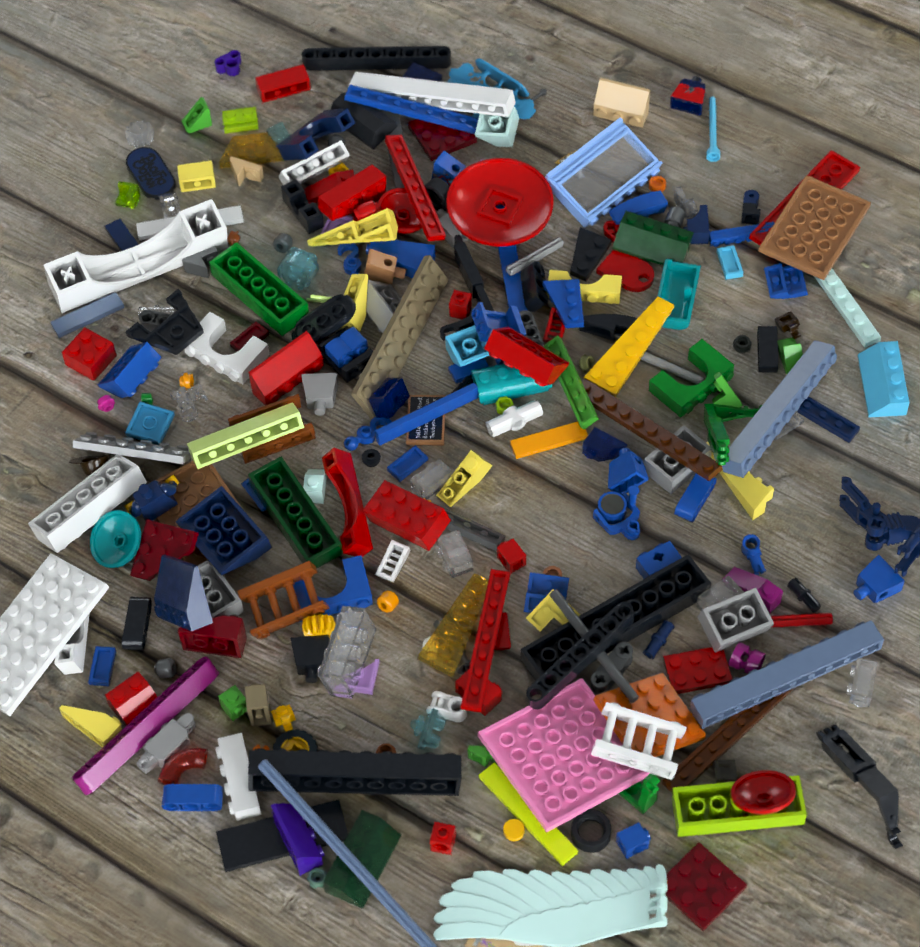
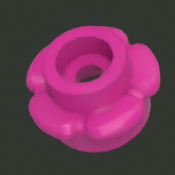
(106, 403)

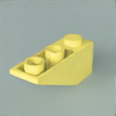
(464, 478)

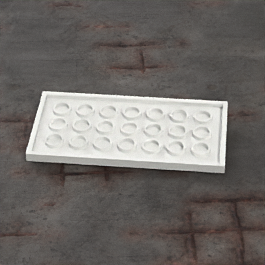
(41, 624)

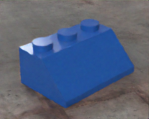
(130, 370)

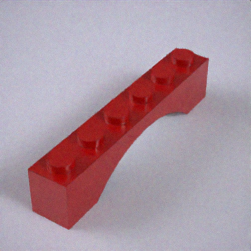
(341, 471)

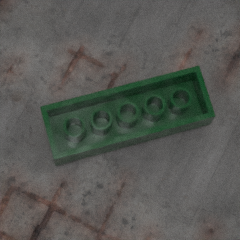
(295, 513)

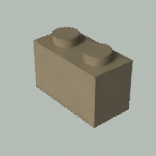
(258, 705)

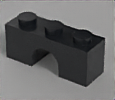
(307, 214)

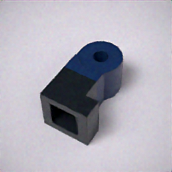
(750, 213)

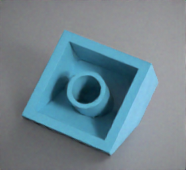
(465, 346)

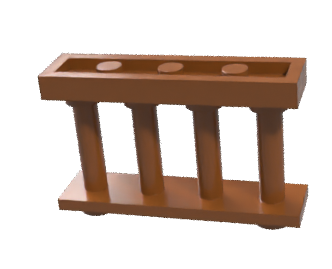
(279, 444)
(269, 586)

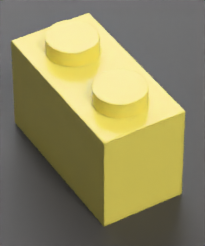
(196, 176)

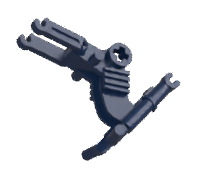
(882, 528)

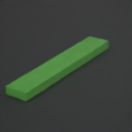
(573, 386)

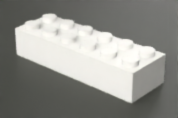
(87, 503)

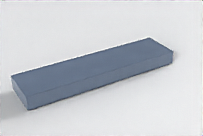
(87, 314)

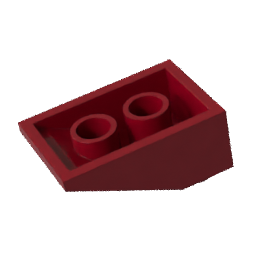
(222, 637)

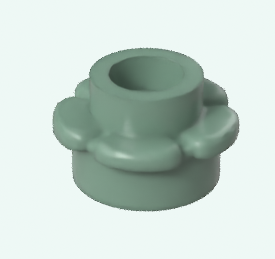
(314, 873)

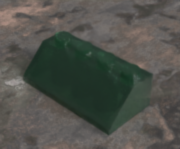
(372, 844)

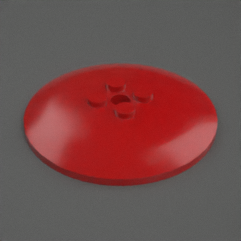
(497, 182)

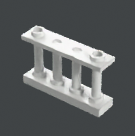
(639, 760)

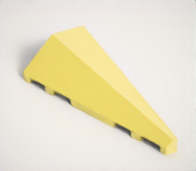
(374, 228)
(749, 492)

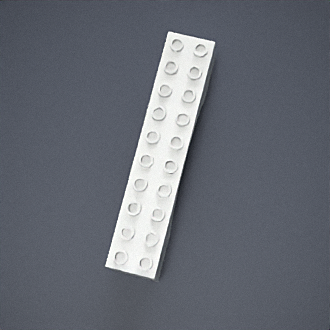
(86, 278)

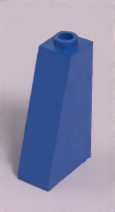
(407, 253)

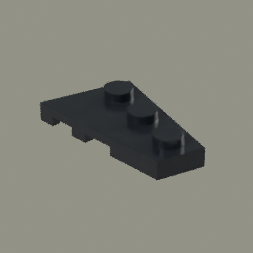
(588, 253)

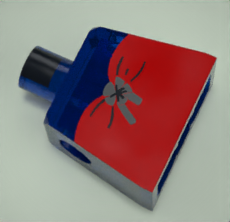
(689, 96)

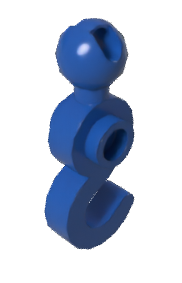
(351, 264)
(365, 434)

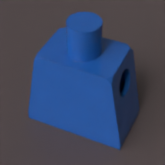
(626, 471)
(878, 581)

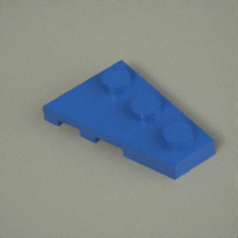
(567, 301)

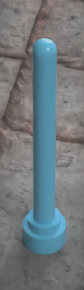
(713, 152)

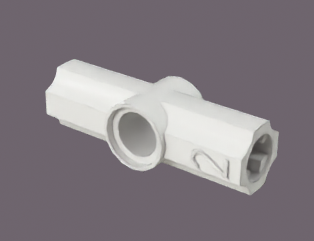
(514, 418)

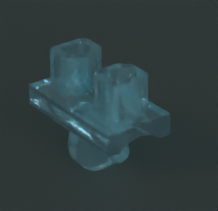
(432, 722)

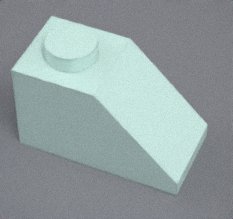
(315, 485)

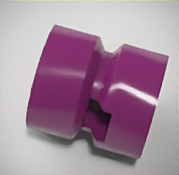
(754, 660)

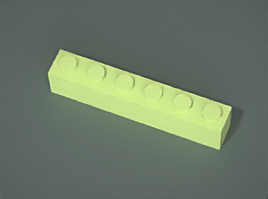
(245, 435)

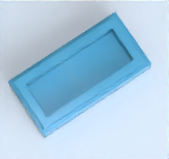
(729, 262)

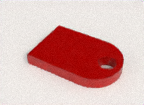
(630, 268)

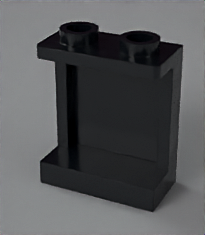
(351, 369)

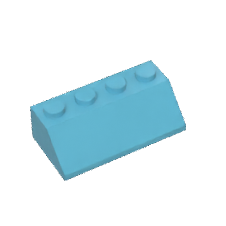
(883, 380)

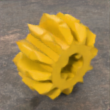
(318, 625)

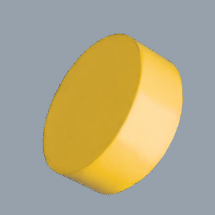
(513, 830)

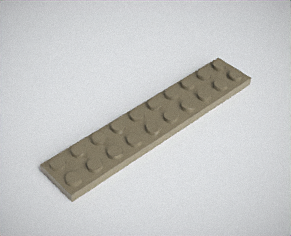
(401, 331)

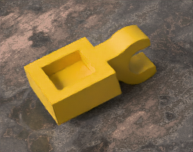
(283, 716)

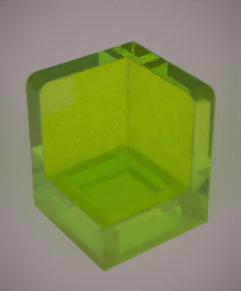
(128, 194)

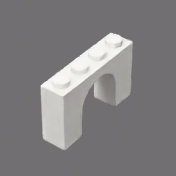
(235, 365)

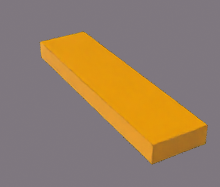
(548, 440)

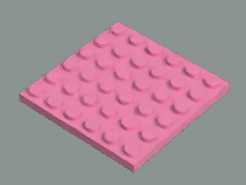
(551, 758)

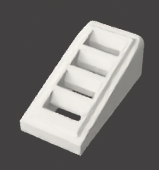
(394, 545)

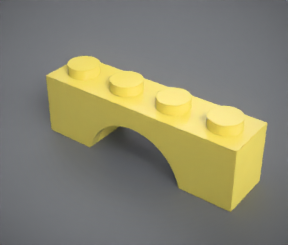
(603, 291)

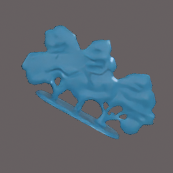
(524, 107)

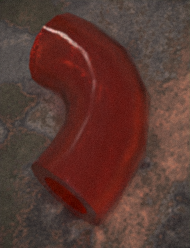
(181, 762)

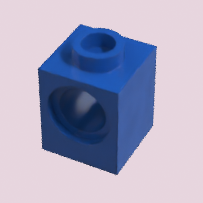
(633, 840)

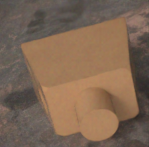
(382, 267)

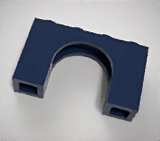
(301, 143)

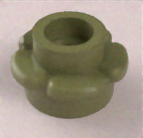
(586, 363)

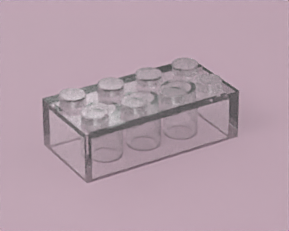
(347, 652)

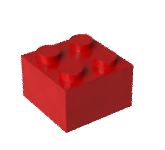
(89, 354)

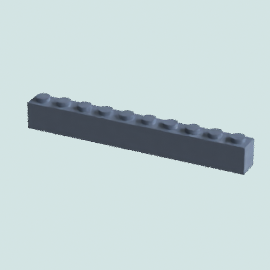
(779, 408)
(786, 674)

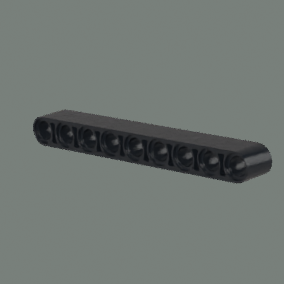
(375, 58)

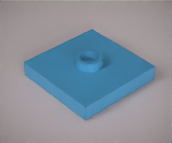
(150, 423)

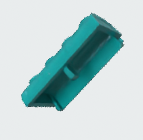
(679, 287)
(503, 381)

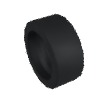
(437, 191)
(591, 846)

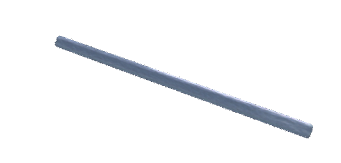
(345, 854)

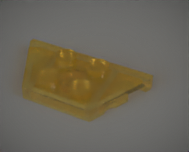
(253, 148)

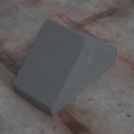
(198, 263)

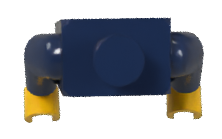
(153, 499)

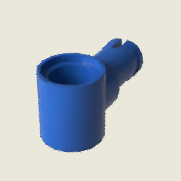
(754, 554)

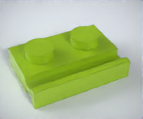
(240, 120)

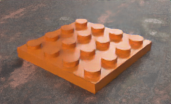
(658, 700)

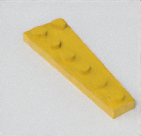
(621, 359)

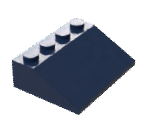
(225, 532)
(181, 595)

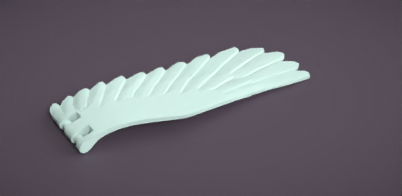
(553, 907)

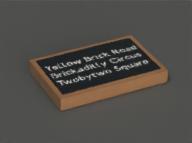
(431, 432)

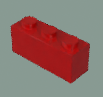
(282, 83)

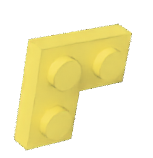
(545, 612)

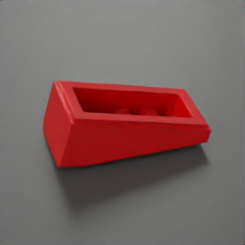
(553, 313)

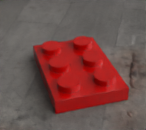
(697, 670)

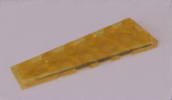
(451, 636)

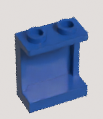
(488, 320)

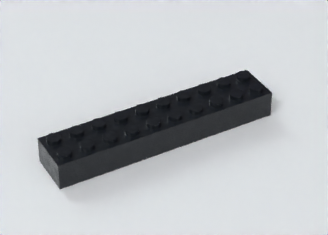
(652, 602)
(359, 772)

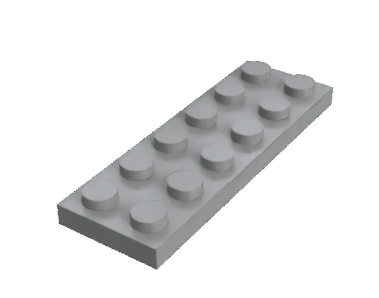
(129, 447)

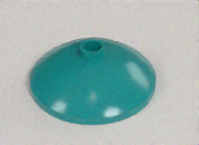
(108, 536)

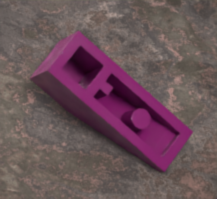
(767, 590)

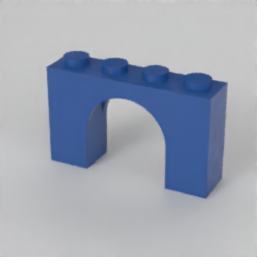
(355, 594)

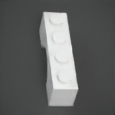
(72, 656)

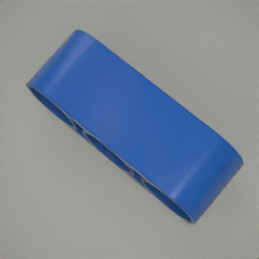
(694, 497)
(192, 797)

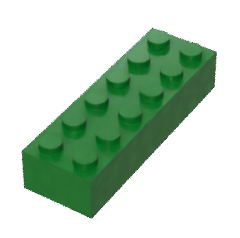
(259, 288)

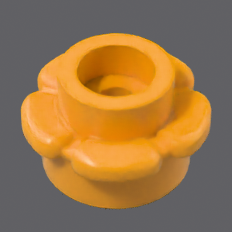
(186, 380)

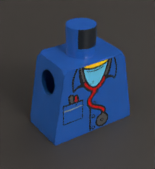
(447, 168)

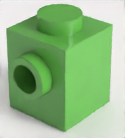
(233, 702)

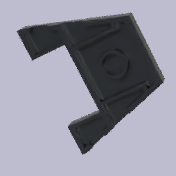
(175, 332)

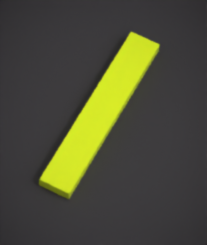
(553, 840)

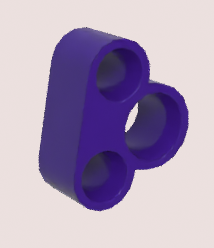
(229, 63)

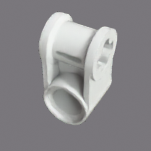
(445, 705)

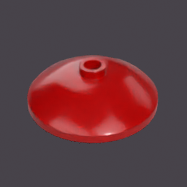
(400, 204)
(763, 792)

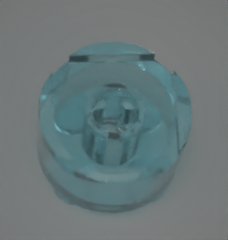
(298, 268)

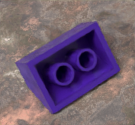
(297, 837)

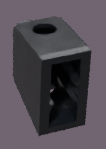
(309, 655)

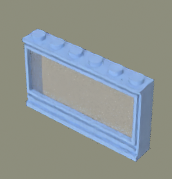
(602, 173)

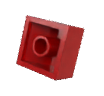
(130, 697)

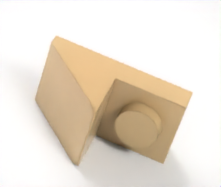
(245, 169)

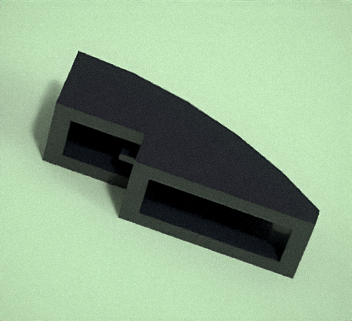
(607, 325)

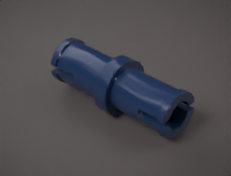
(658, 639)

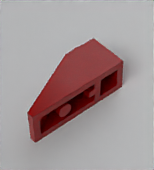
(327, 183)

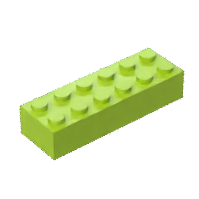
(711, 811)

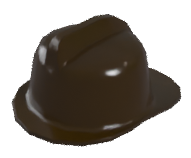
(90, 463)

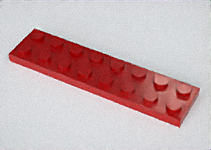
(831, 170)

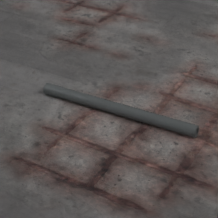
(603, 657)

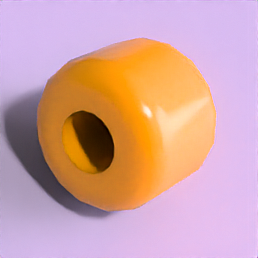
(387, 601)

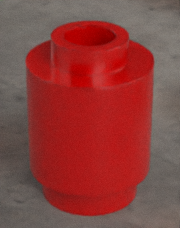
(366, 209)

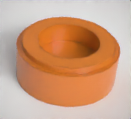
(657, 183)

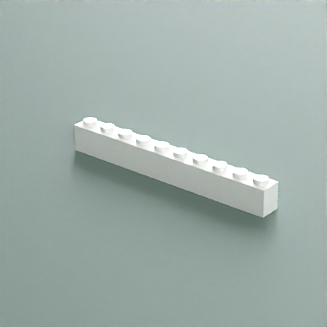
(441, 94)

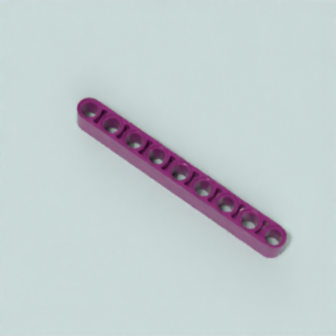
(145, 725)

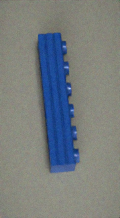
(735, 235)

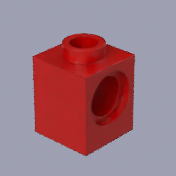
(460, 304)
(511, 555)
(443, 838)

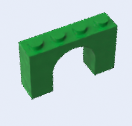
(684, 398)

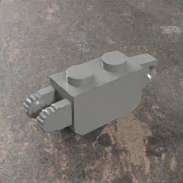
(168, 741)

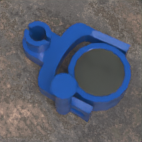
(612, 510)

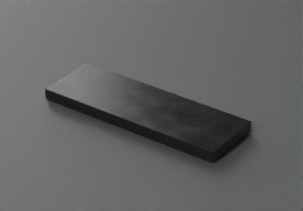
(262, 842)

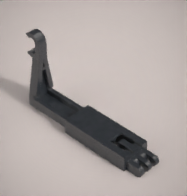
(473, 281)
(863, 769)

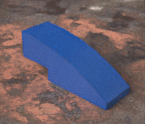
(643, 205)

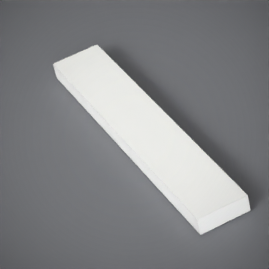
(149, 229)

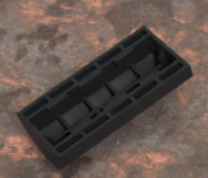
(370, 124)

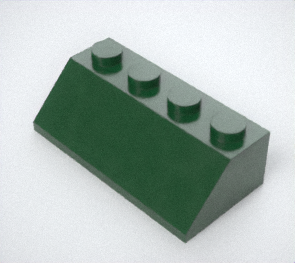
(652, 239)

